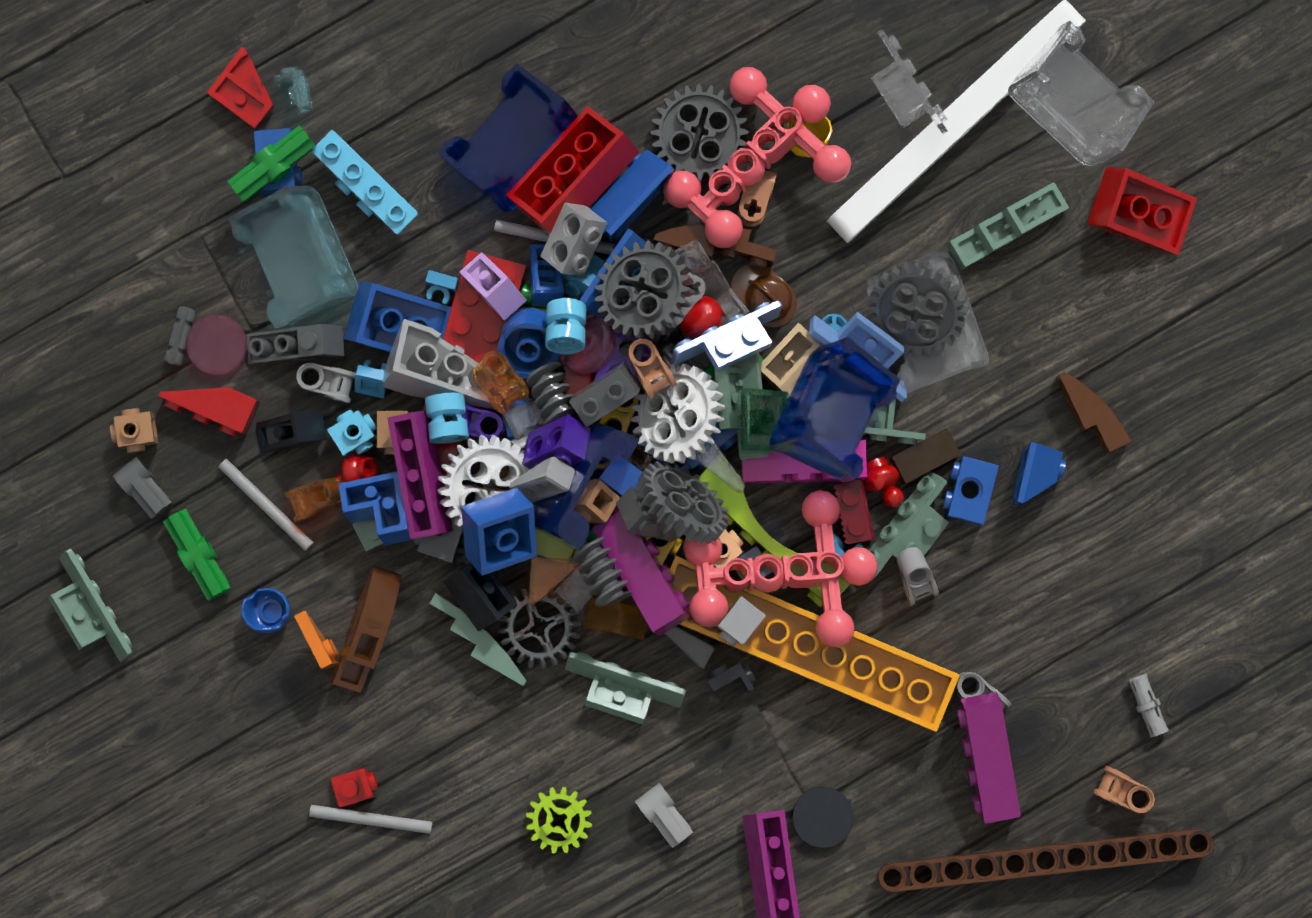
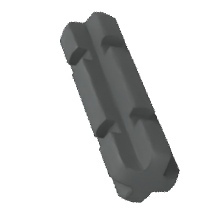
(179, 336)

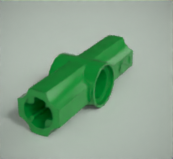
(271, 164)
(197, 554)

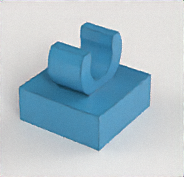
(441, 283)
(370, 380)

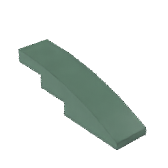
(1007, 226)
(487, 648)

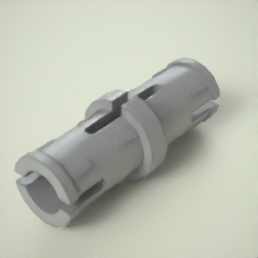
(1148, 705)

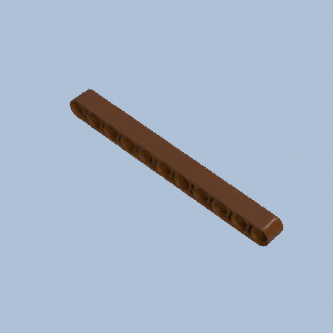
(1059, 864)

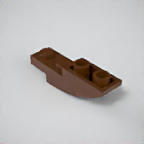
(680, 236)
(368, 629)

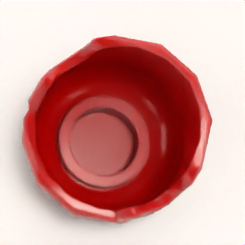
(701, 317)

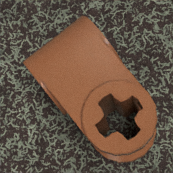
(757, 196)
(650, 369)
(1122, 790)

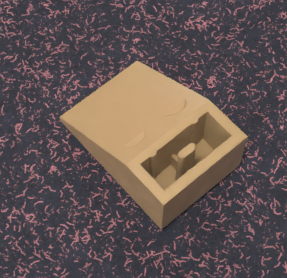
(786, 361)

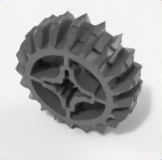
(550, 652)

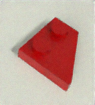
(242, 91)

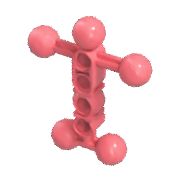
(749, 88)
(856, 566)

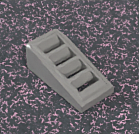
(545, 480)

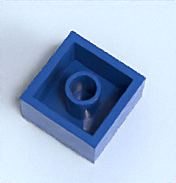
(499, 531)

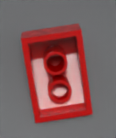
(1142, 210)

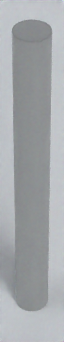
(540, 234)
(266, 505)
(370, 819)

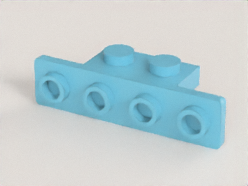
(364, 183)

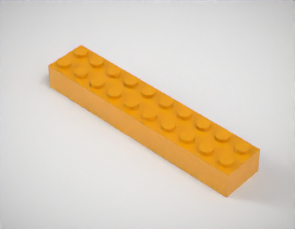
(860, 669)

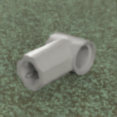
(660, 810)

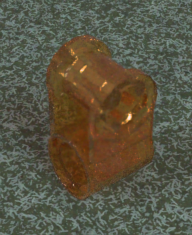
(500, 383)
(311, 498)

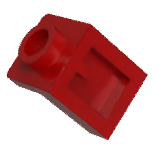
(354, 786)

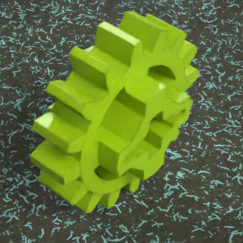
(547, 828)

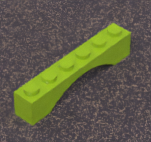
(753, 533)

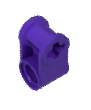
(476, 419)

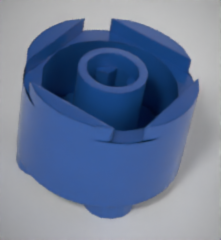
(517, 331)

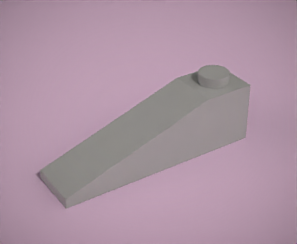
(428, 365)

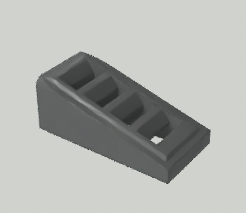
(693, 647)

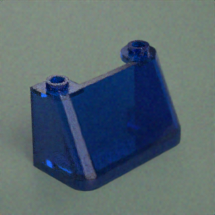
(510, 137)
(832, 408)
(555, 514)

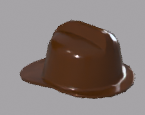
(762, 285)

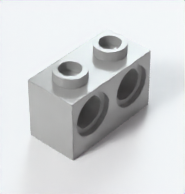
(573, 239)
(740, 622)

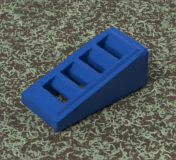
(543, 292)

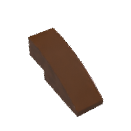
(1092, 412)

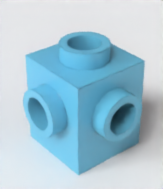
(342, 433)

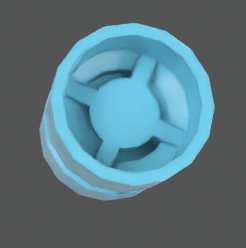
(565, 326)
(442, 408)

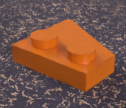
(322, 648)

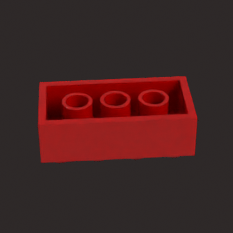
(573, 169)

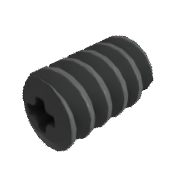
(550, 393)
(601, 574)

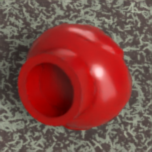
(357, 467)
(884, 478)

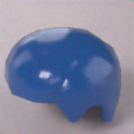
(266, 611)

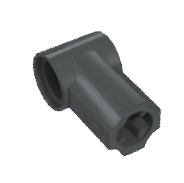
(139, 482)

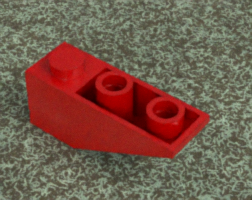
(221, 405)

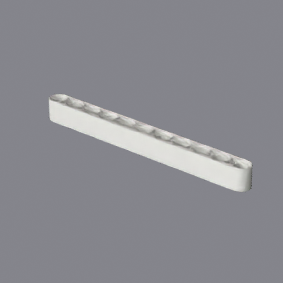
(961, 116)

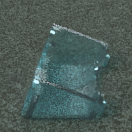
(296, 253)

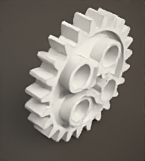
(678, 416)
(492, 458)

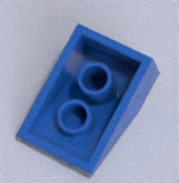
(380, 311)

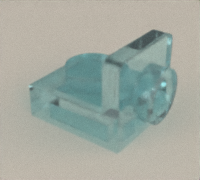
(300, 91)

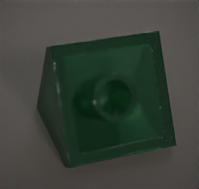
(758, 418)

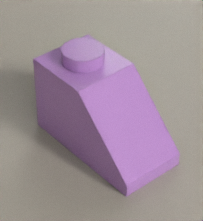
(493, 286)

